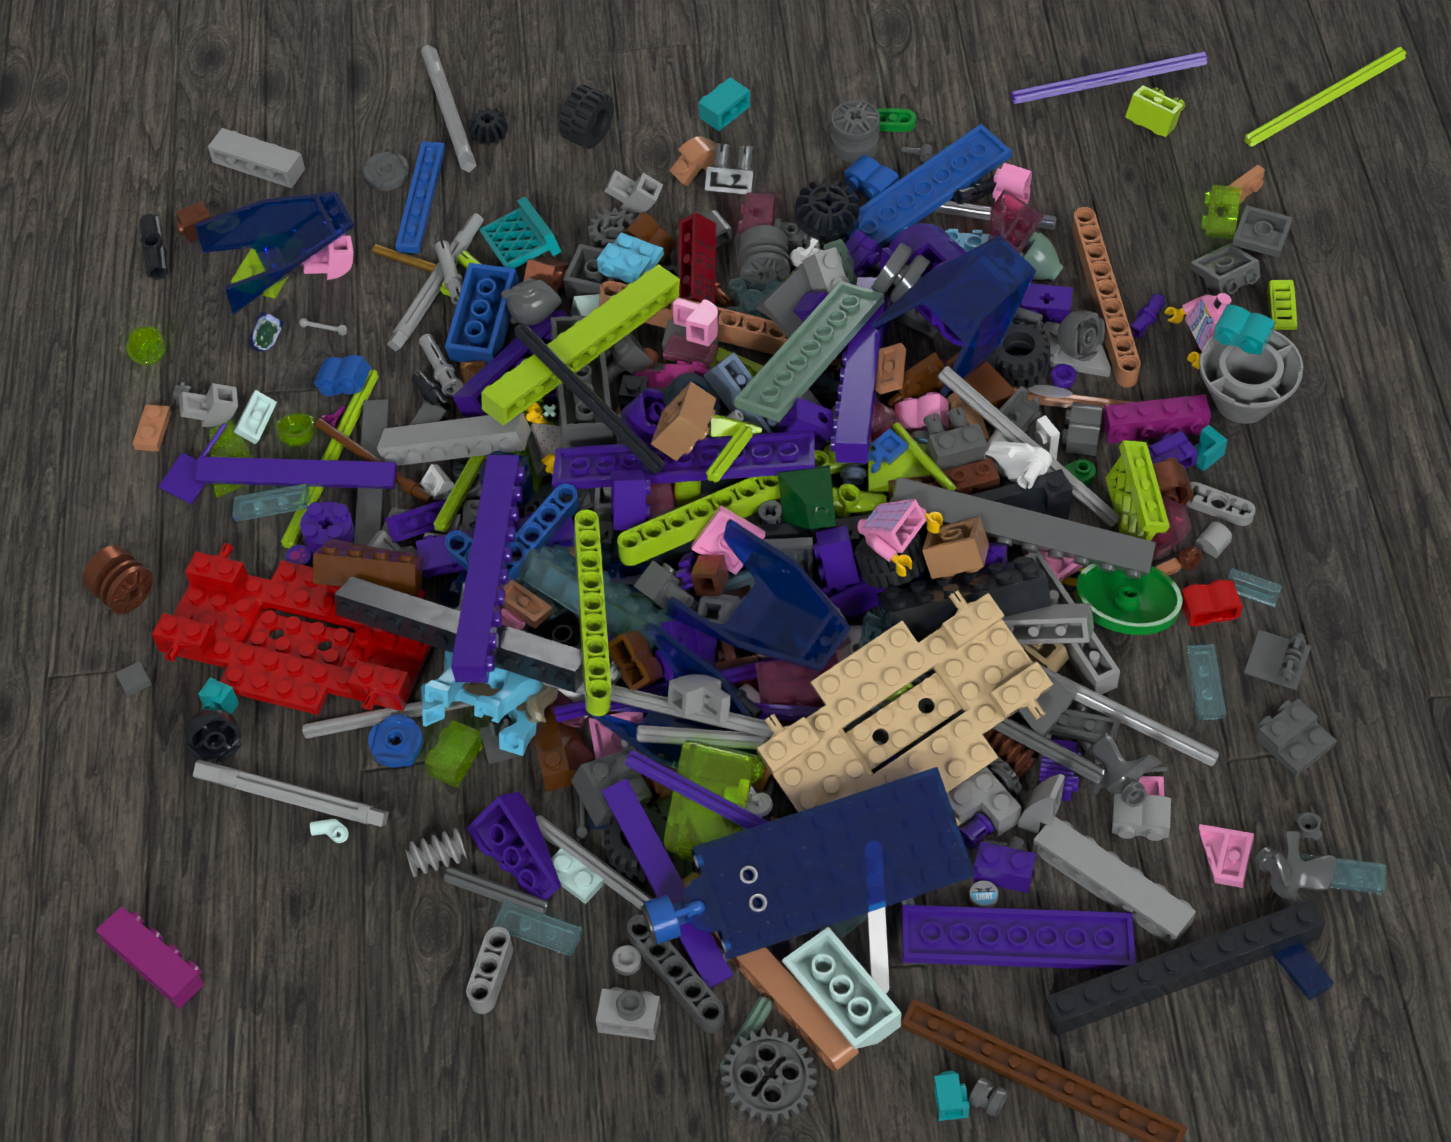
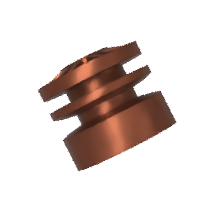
(117, 579)

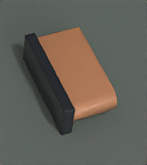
(1169, 565)

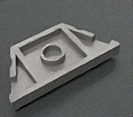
(1097, 365)

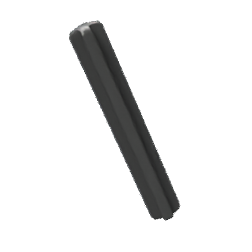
(494, 890)

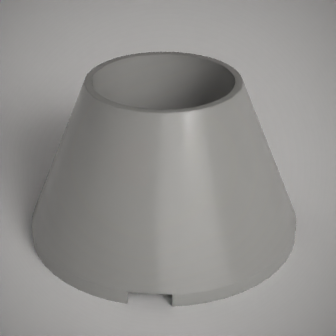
(1273, 373)

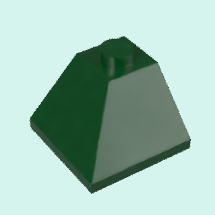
(807, 497)

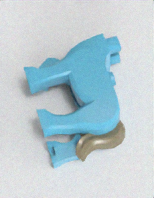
(502, 695)

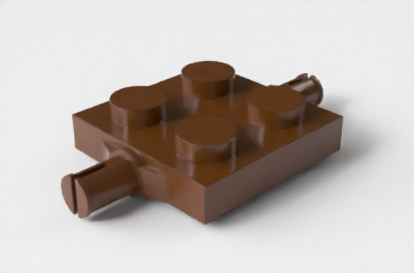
(922, 378)

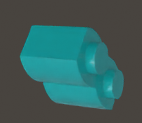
(1244, 329)

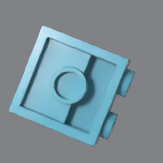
(628, 258)

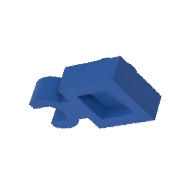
(886, 448)

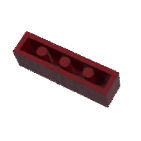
(697, 258)

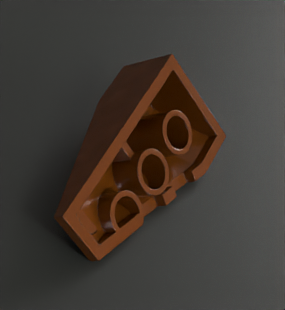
(559, 752)

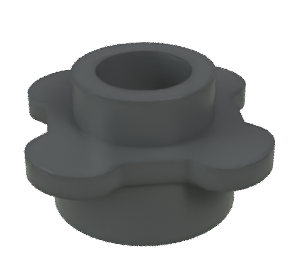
(1311, 820)

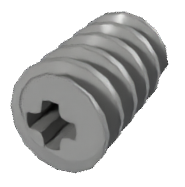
(435, 852)

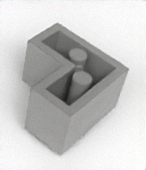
(987, 796)

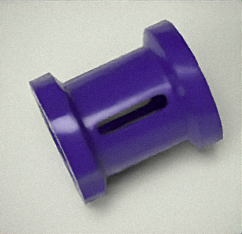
(976, 830)

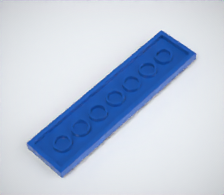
(931, 185)

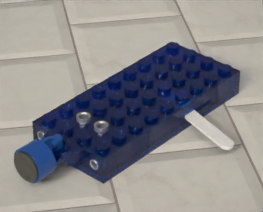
(821, 870)

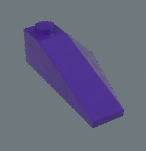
(514, 840)

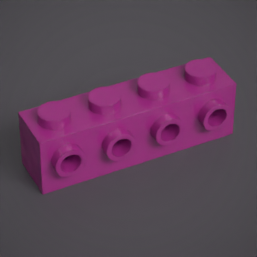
(1155, 418)
(150, 957)

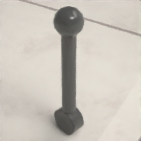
(582, 831)

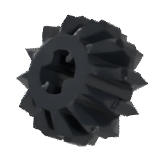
(488, 126)

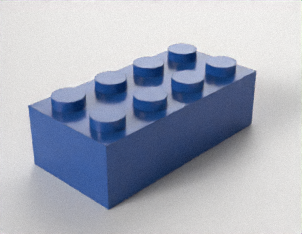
(481, 314)

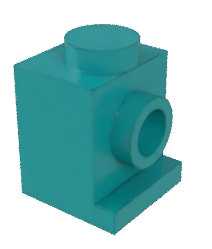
(218, 695)
(950, 1096)

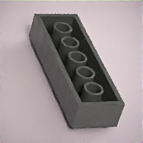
(577, 422)

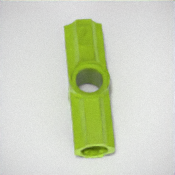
(851, 500)

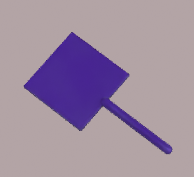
(181, 477)

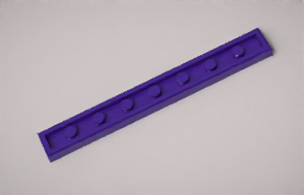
(296, 472)
(664, 878)

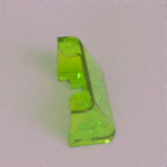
(720, 771)

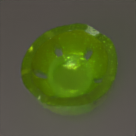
(149, 352)
(296, 434)

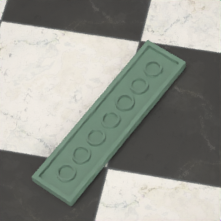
(809, 351)

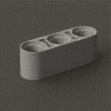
(489, 982)

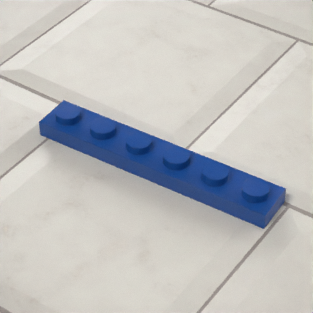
(420, 197)

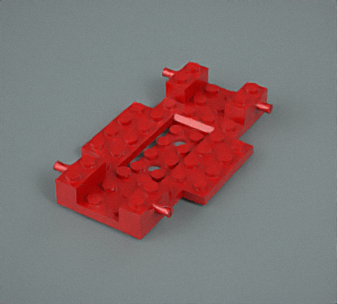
(226, 627)

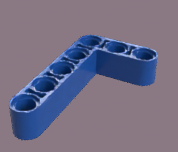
(534, 525)

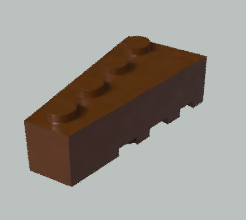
(388, 568)

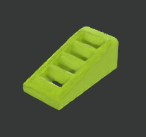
(1285, 292)
(728, 426)

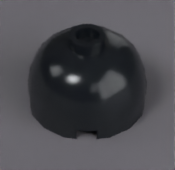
(213, 735)

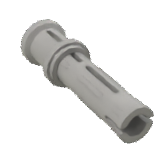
(444, 372)

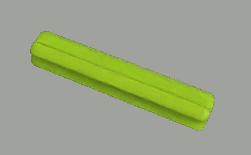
(729, 453)

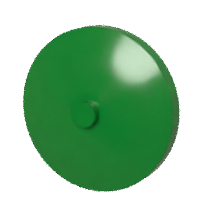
(1127, 603)

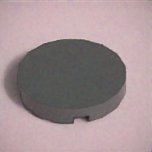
(386, 171)

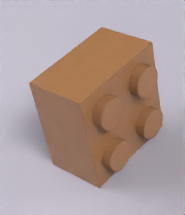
(684, 421)
(956, 548)

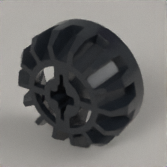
(827, 215)

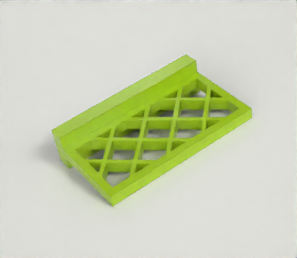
(1141, 486)

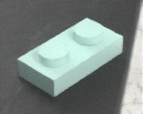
(255, 417)
(576, 876)

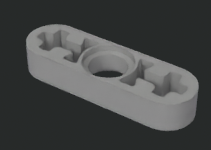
(1223, 513)

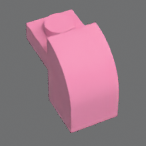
(333, 260)
(699, 320)

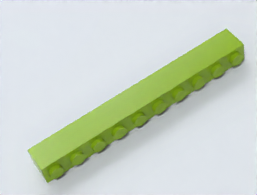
(581, 343)

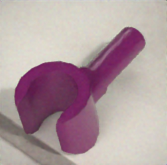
(332, 419)

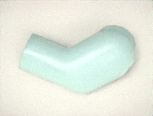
(330, 827)

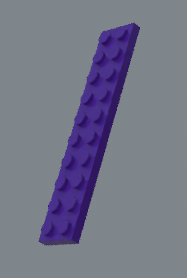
(761, 456)

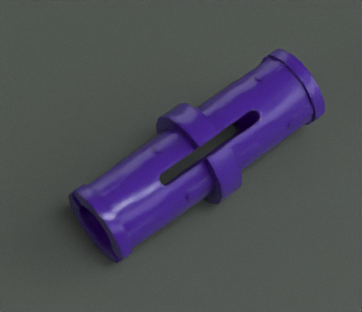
(1147, 315)

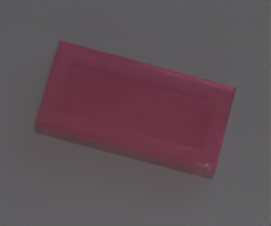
(682, 350)

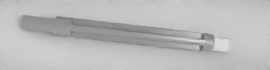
(448, 108)
(432, 285)
(290, 793)

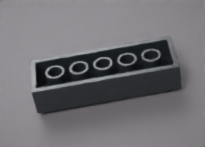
(926, 605)

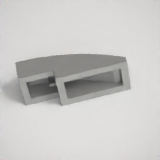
(1042, 804)

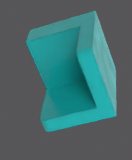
(1210, 448)

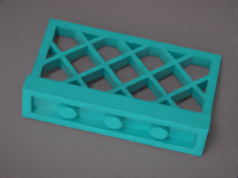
(533, 226)

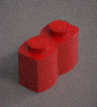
(1211, 602)

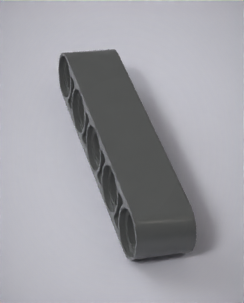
(682, 984)

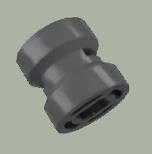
(988, 1097)

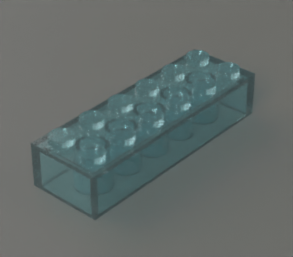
(554, 574)

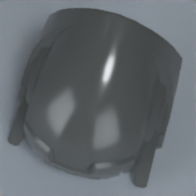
(531, 302)

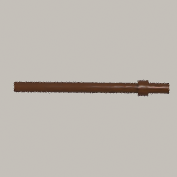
(409, 485)

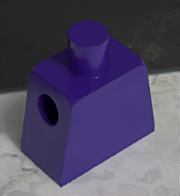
(808, 417)

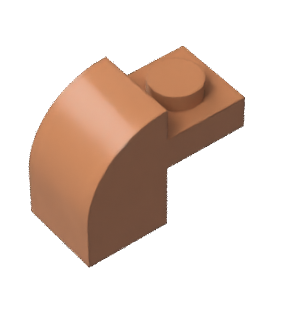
(696, 154)

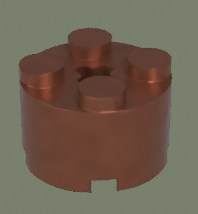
(1173, 481)

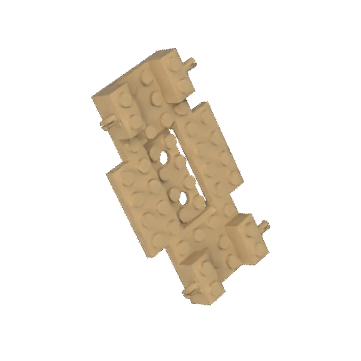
(976, 671)

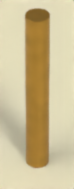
(403, 258)

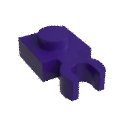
(685, 568)

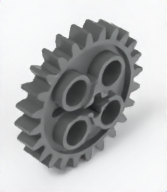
(746, 1060)

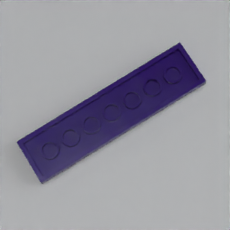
(1017, 937)

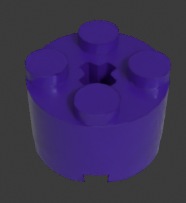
(644, 413)
(325, 522)

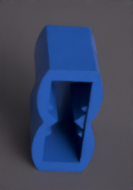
(869, 177)
(342, 375)

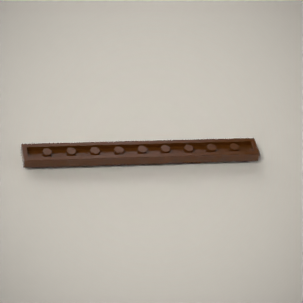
(1040, 1075)

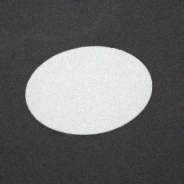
(1050, 391)

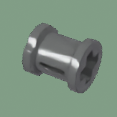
(774, 512)

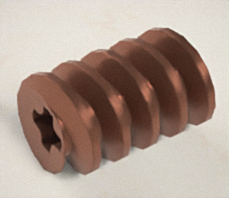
(1011, 752)

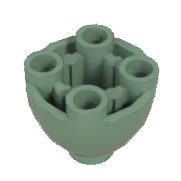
(1042, 257)

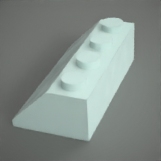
(844, 990)

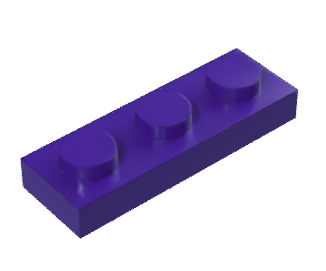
(413, 521)

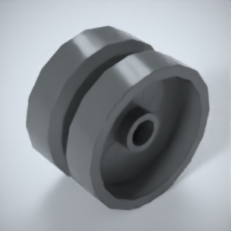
(899, 273)

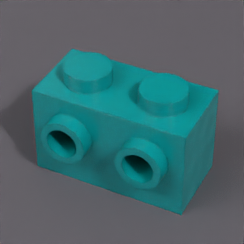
(724, 104)

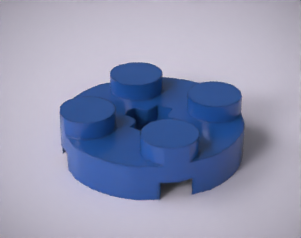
(396, 755)

